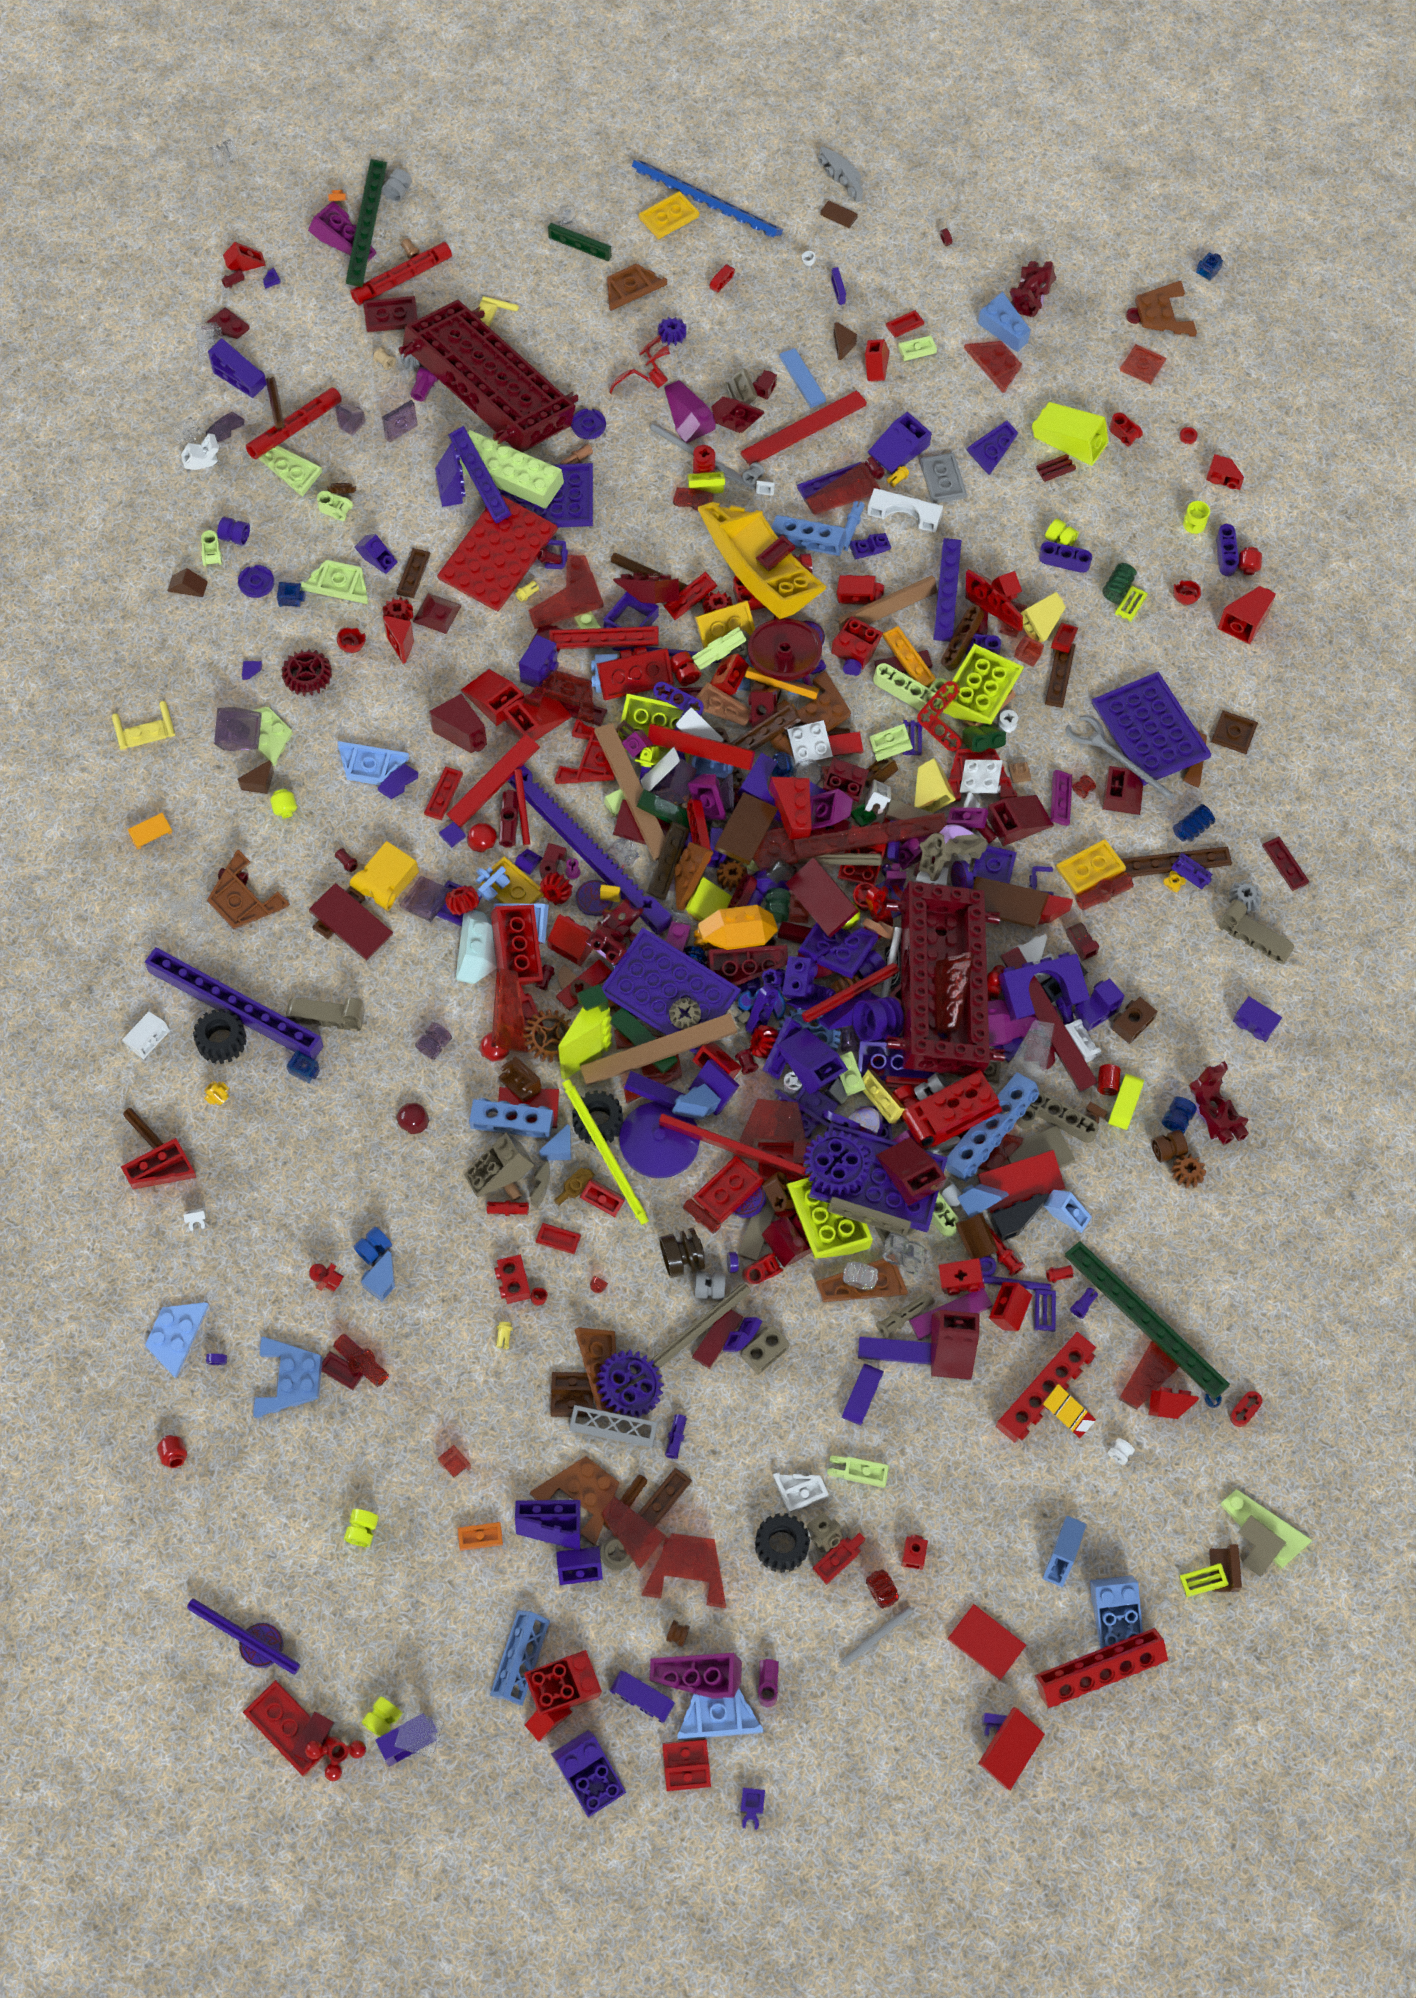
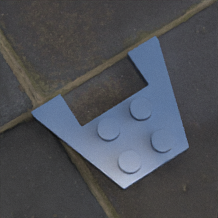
(297, 1379)

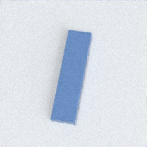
(802, 378)

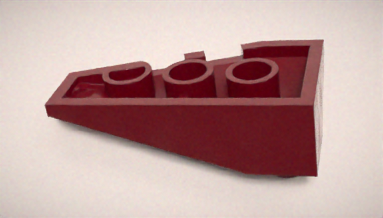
(746, 963)

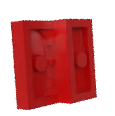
(686, 1765)

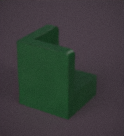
(593, 998)

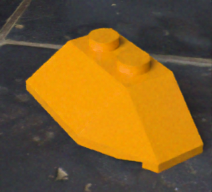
(738, 927)

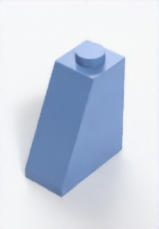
(1064, 1551)

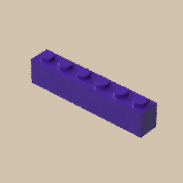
(947, 589)

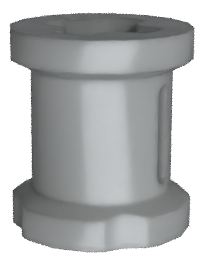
(755, 471)

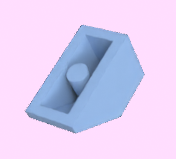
(1067, 1209)

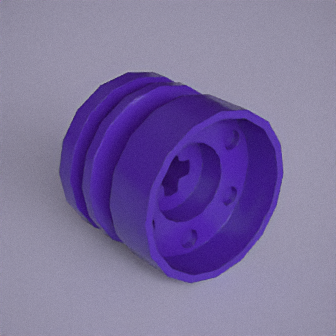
(877, 1018)

